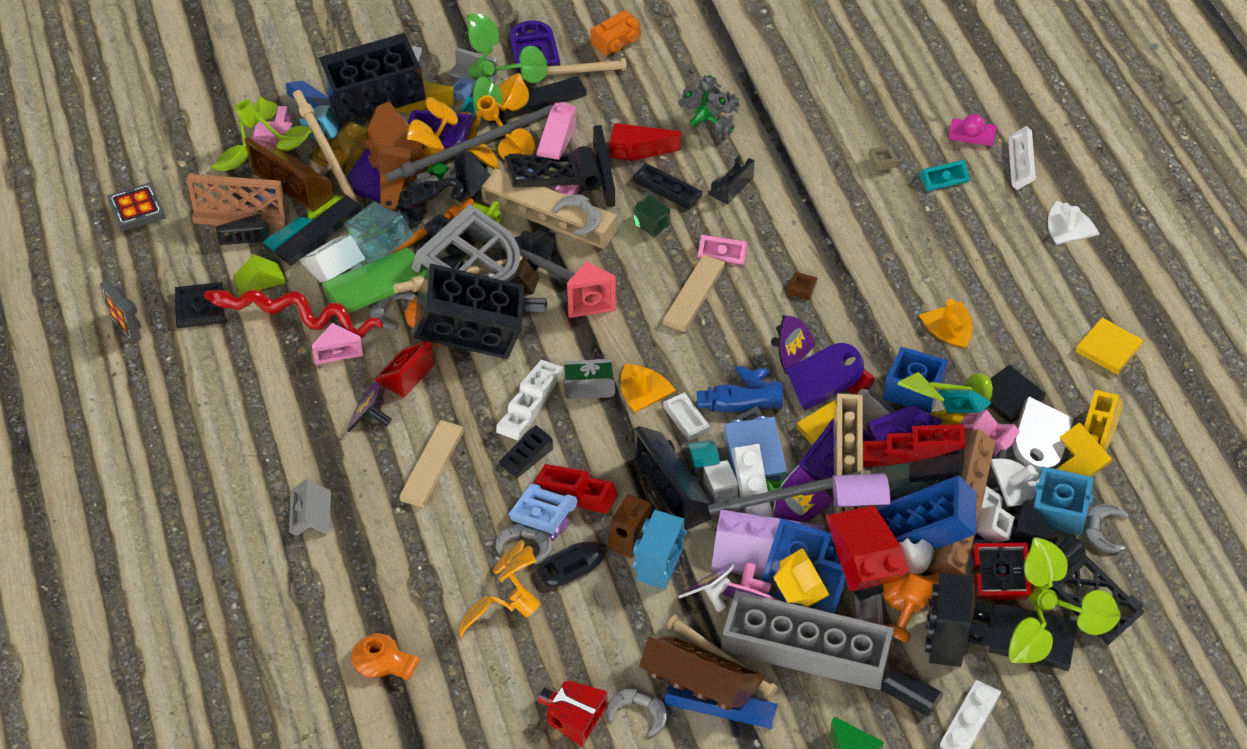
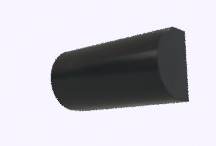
(911, 690)

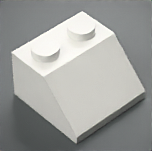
(333, 258)

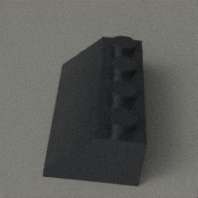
(671, 477)

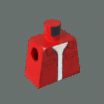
(574, 709)

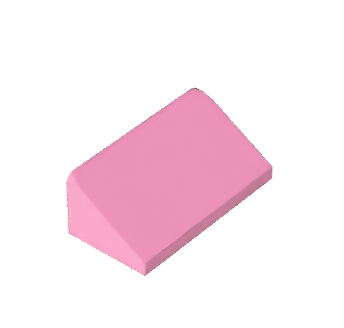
(723, 249)

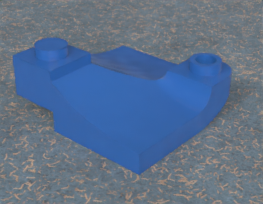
(822, 554)

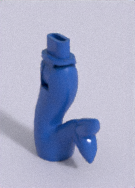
(741, 399)

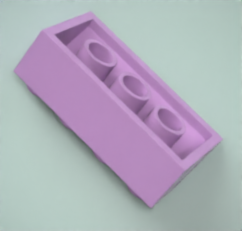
(746, 539)

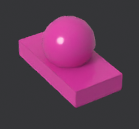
(972, 130)

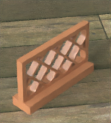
(218, 212)

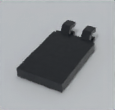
(1004, 620)

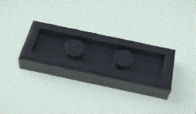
(667, 186)

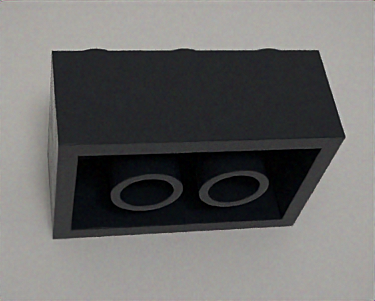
(948, 619)

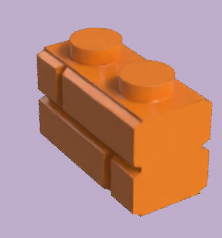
(615, 33)

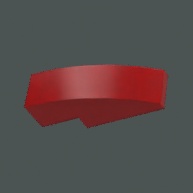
(590, 492)

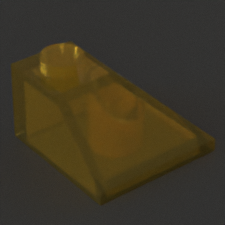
(347, 146)

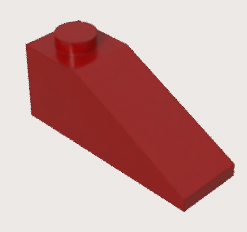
(640, 142)

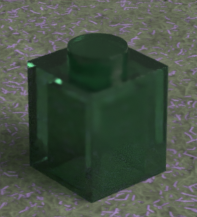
(651, 216)

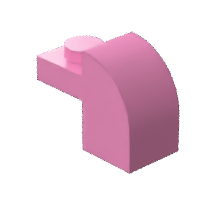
(282, 124)
(1001, 433)

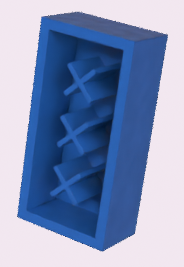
(936, 514)

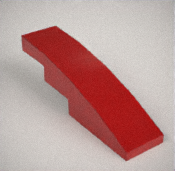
(915, 446)

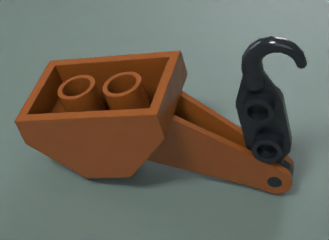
(389, 150)

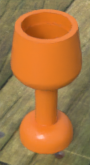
(917, 592)

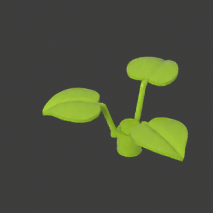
(250, 116)
(1042, 567)

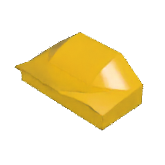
(800, 580)

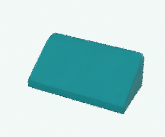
(944, 175)
(285, 233)
(963, 401)

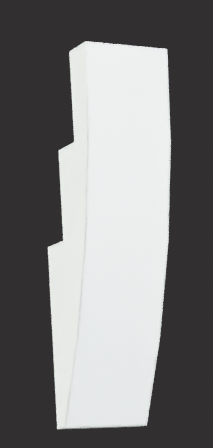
(529, 400)

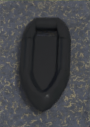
(571, 563)

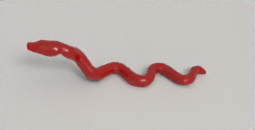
(226, 300)

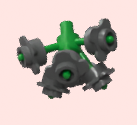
(711, 102)

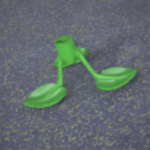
(484, 34)

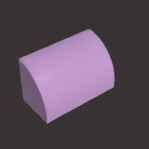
(860, 490)

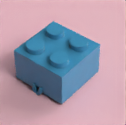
(1063, 499)
(659, 549)

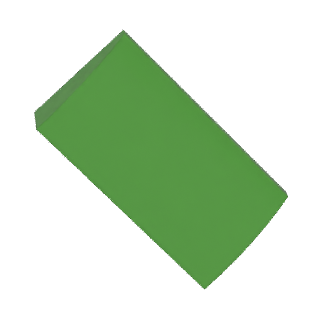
(371, 281)

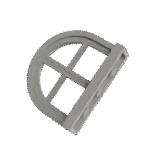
(450, 235)

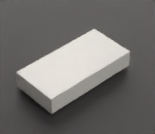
(686, 416)

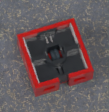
(1000, 571)

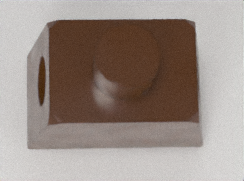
(628, 518)

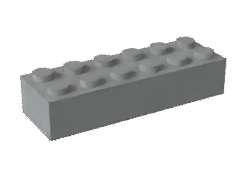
(807, 640)

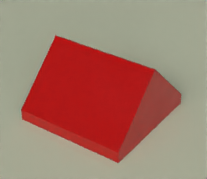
(407, 368)

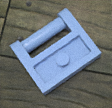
(540, 514)

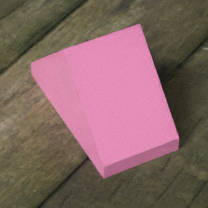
(336, 345)

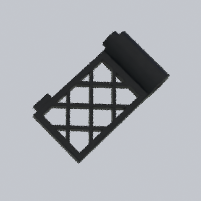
(580, 165)
(1076, 558)

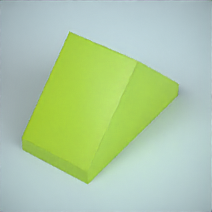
(258, 274)

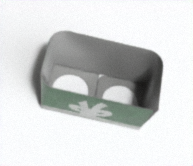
(588, 379)

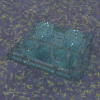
(378, 231)

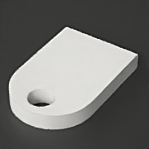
(1040, 434)

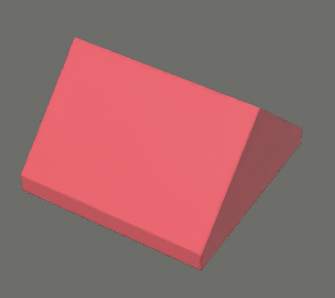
(591, 291)

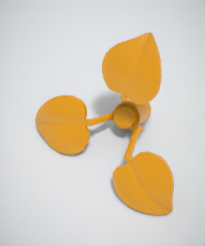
(515, 97)
(422, 133)
(520, 597)

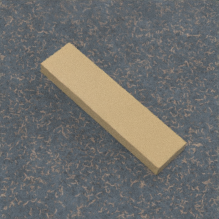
(694, 293)
(431, 464)

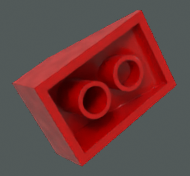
(866, 548)

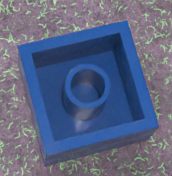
(906, 364)

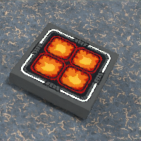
(136, 206)
(121, 310)

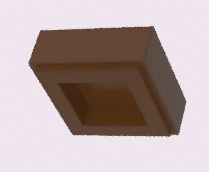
(802, 285)

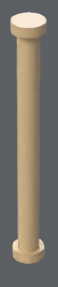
(587, 67)
(676, 624)

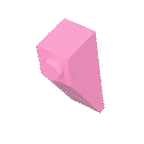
(558, 130)

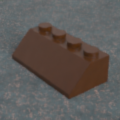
(297, 179)
(699, 671)

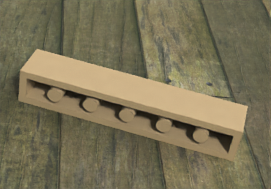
(538, 206)
(848, 438)

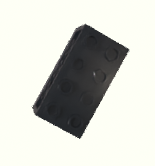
(371, 76)
(469, 311)

